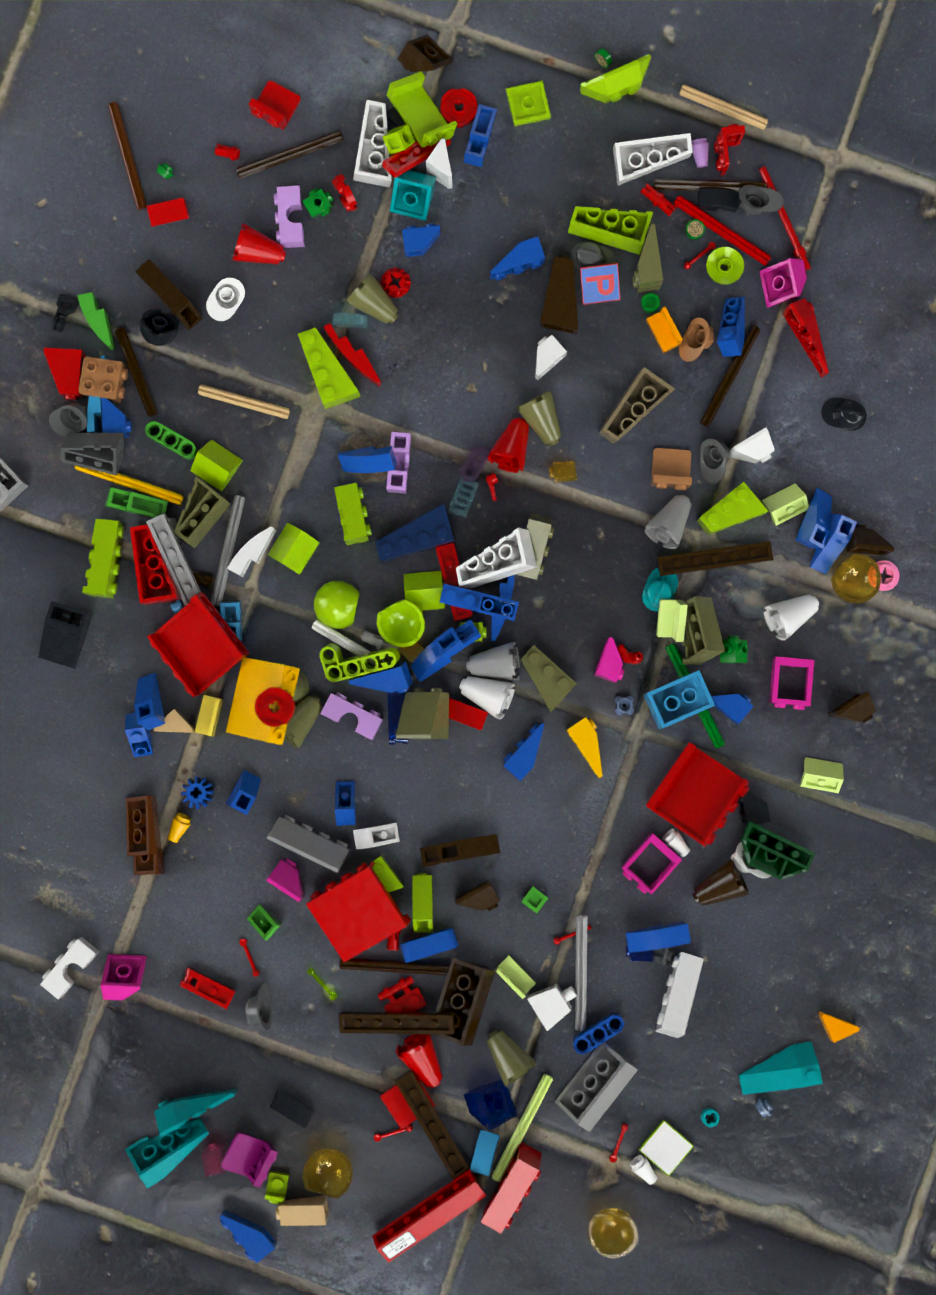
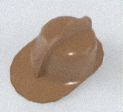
(697, 337)

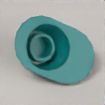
(658, 588)

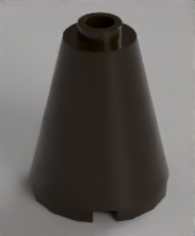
(721, 886)

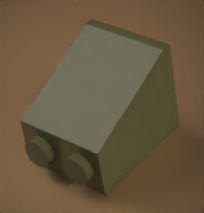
(424, 715)

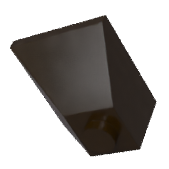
(423, 55)
(868, 542)
(855, 709)
(479, 897)

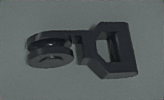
(59, 323)

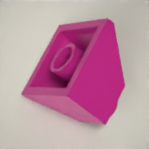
(783, 281)
(610, 663)
(287, 879)
(122, 976)

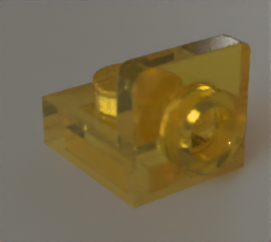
(563, 472)

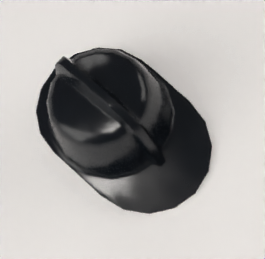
(844, 414)

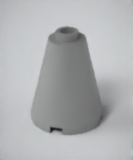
(670, 522)
(496, 662)

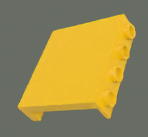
(252, 680)

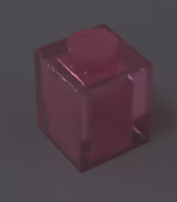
(212, 1159)

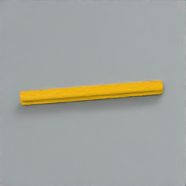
(136, 485)

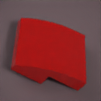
(398, 1105)

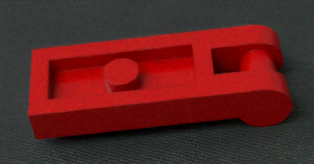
(208, 988)

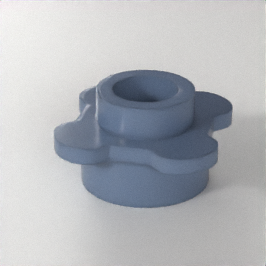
(619, 703)

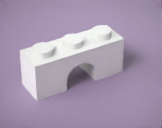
(57, 980)

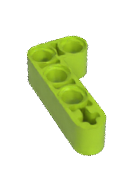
(361, 661)

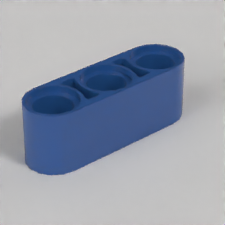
(429, 945)
(602, 1024)

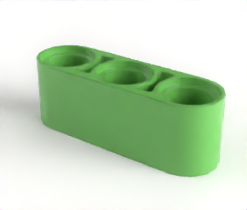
(163, 436)

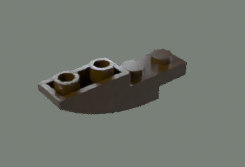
(460, 850)

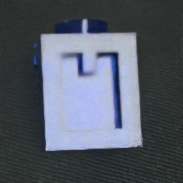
(646, 956)

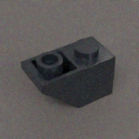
(753, 809)

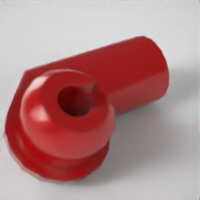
(629, 657)

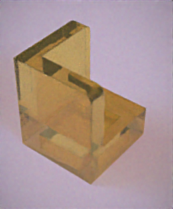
(411, 652)

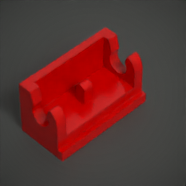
(168, 212)

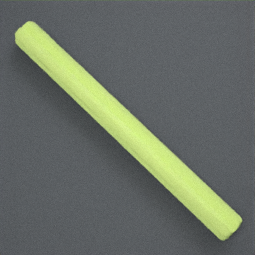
(522, 1127)

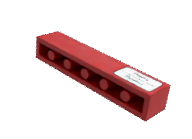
(428, 1216)

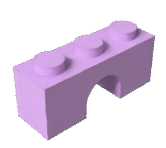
(288, 200)
(398, 478)
(367, 721)

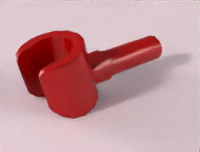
(492, 479)

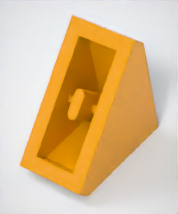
(837, 1028)

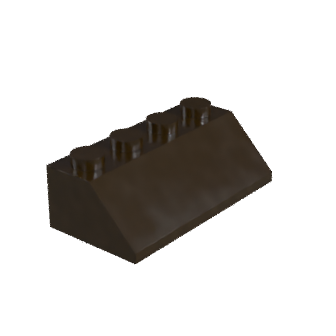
(465, 996)

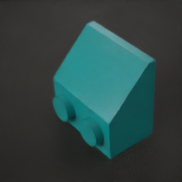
(412, 194)

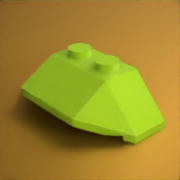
(617, 82)

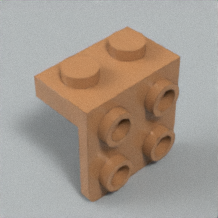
(103, 379)
(671, 469)

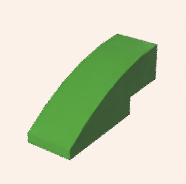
(96, 318)
(135, 503)

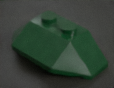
(774, 853)

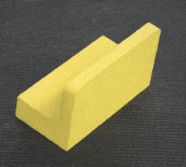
(208, 715)

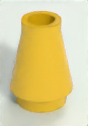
(178, 827)

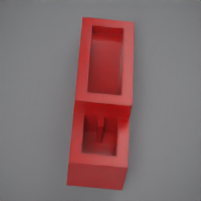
(466, 714)

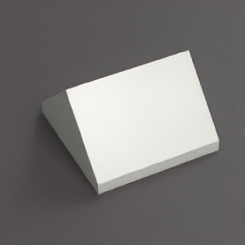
(439, 165)

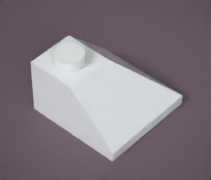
(755, 448)

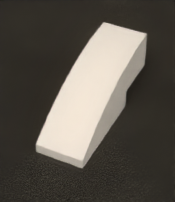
(251, 551)

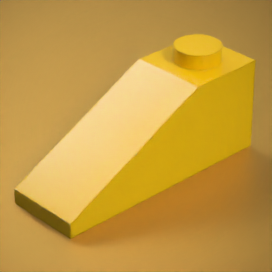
(586, 740)

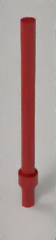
(799, 251)

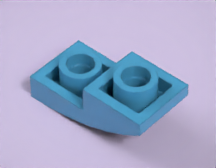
(484, 1153)

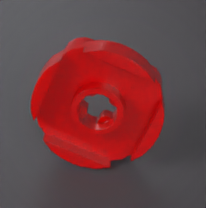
(458, 97)
(347, 198)
(266, 714)

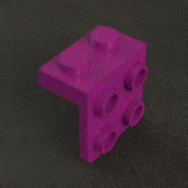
(249, 1157)

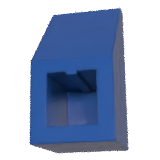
(419, 240)
(138, 736)
(244, 792)

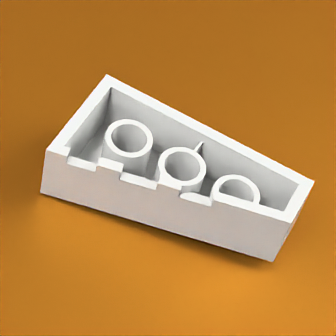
(372, 147)
(648, 155)
(506, 558)
(679, 995)

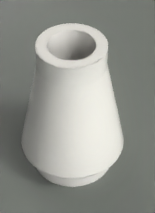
(675, 842)
(642, 1167)

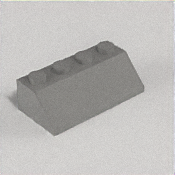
(308, 843)
(595, 1086)

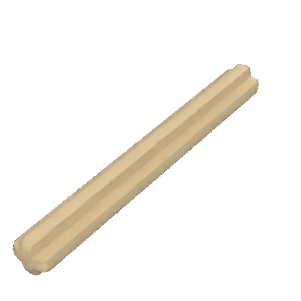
(723, 106)
(244, 401)

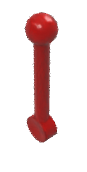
(711, 246)
(557, 940)
(243, 942)
(377, 1137)
(613, 1158)

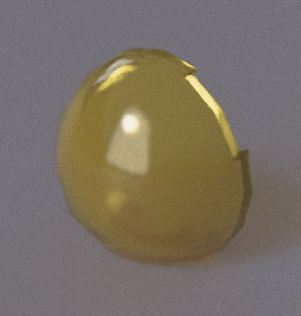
(856, 579)
(328, 1173)
(613, 1233)

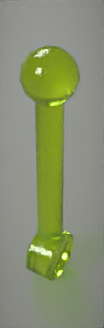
(332, 995)

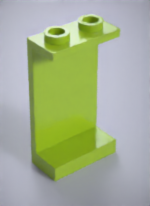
(419, 110)

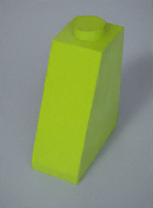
(422, 903)

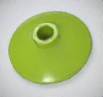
(728, 257)

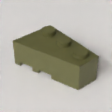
(701, 632)

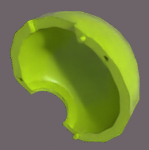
(336, 604)
(401, 623)

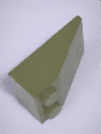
(649, 271)

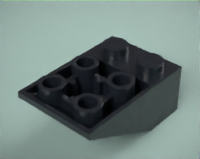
(64, 634)

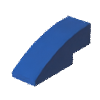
(480, 135)
(368, 460)
(658, 937)

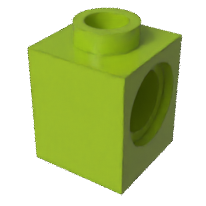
(398, 139)

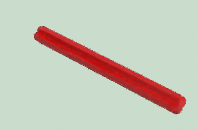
(722, 230)

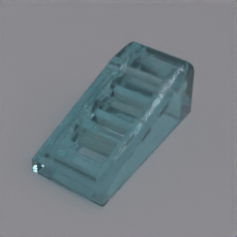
(458, 512)

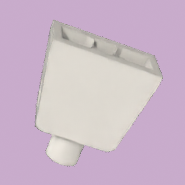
(551, 1004)

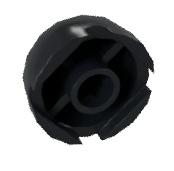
(158, 327)

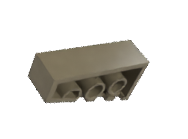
(638, 400)

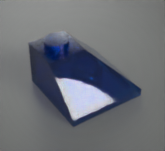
(491, 1104)

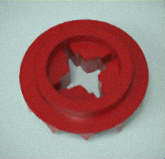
(393, 290)

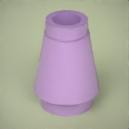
(700, 152)

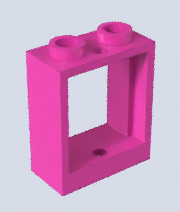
(791, 662)
(675, 860)

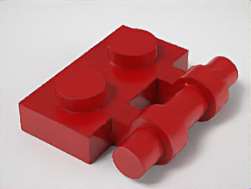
(409, 1002)

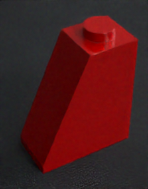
(66, 370)

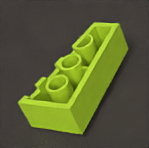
(329, 376)

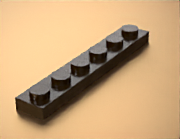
(714, 558)
(396, 1023)
(431, 1124)

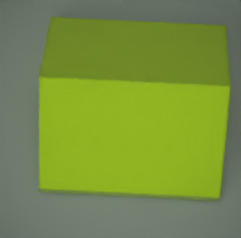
(215, 465)
(293, 548)
(424, 589)

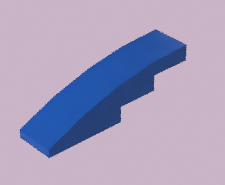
(505, 592)

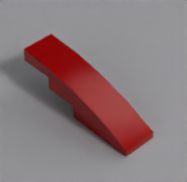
(356, 359)

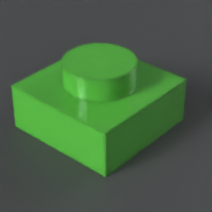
(534, 899)

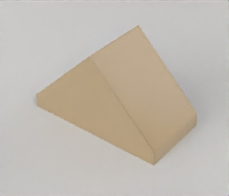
(175, 723)

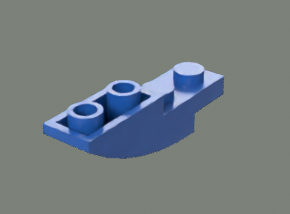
(479, 602)
(441, 649)

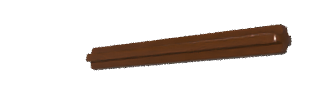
(127, 156)

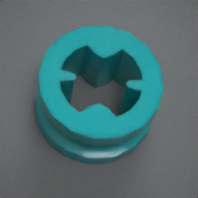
(710, 1123)

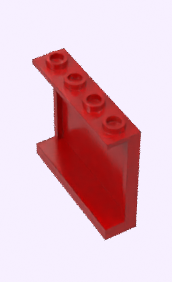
(198, 645)
(698, 795)
(356, 912)

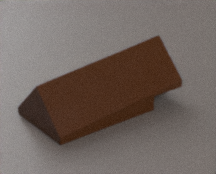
(144, 835)

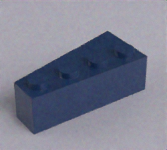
(417, 536)

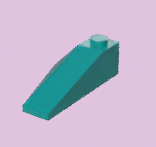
(786, 1070)
(177, 1112)
(159, 1155)

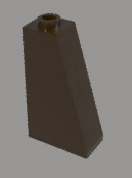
(169, 294)
(560, 301)

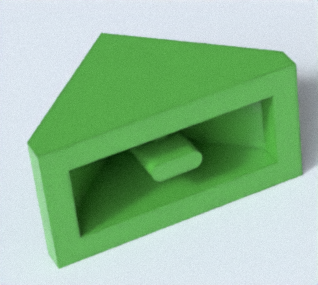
(264, 922)

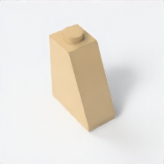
(303, 1211)

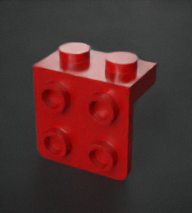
(275, 105)
(728, 136)

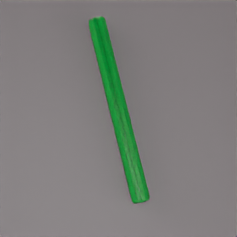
(705, 715)

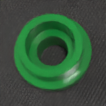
(165, 170)

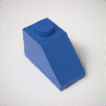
(114, 420)
(733, 706)
(345, 803)

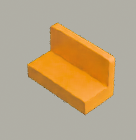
(664, 330)

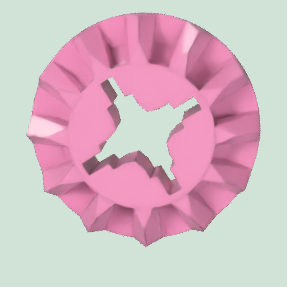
(890, 570)

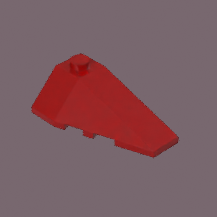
(804, 325)

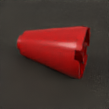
(257, 247)
(511, 447)
(421, 1058)

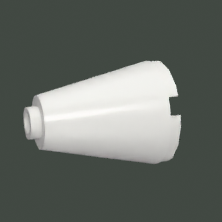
(790, 615)
(488, 694)

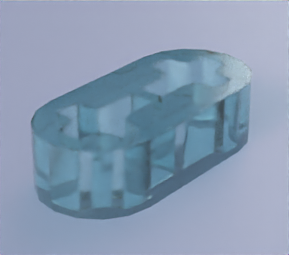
(350, 320)

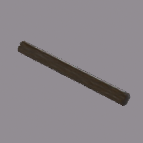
(289, 154)
(695, 185)
(729, 377)
(395, 966)

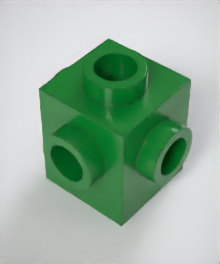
(312, 202)
(735, 650)

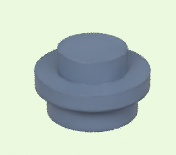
(764, 1107)

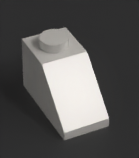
(548, 355)
(376, 836)

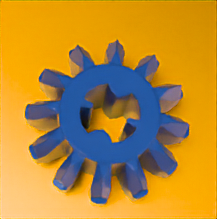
(193, 787)

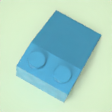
(678, 700)

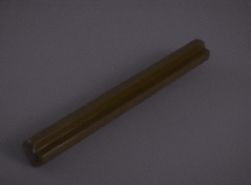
(136, 372)

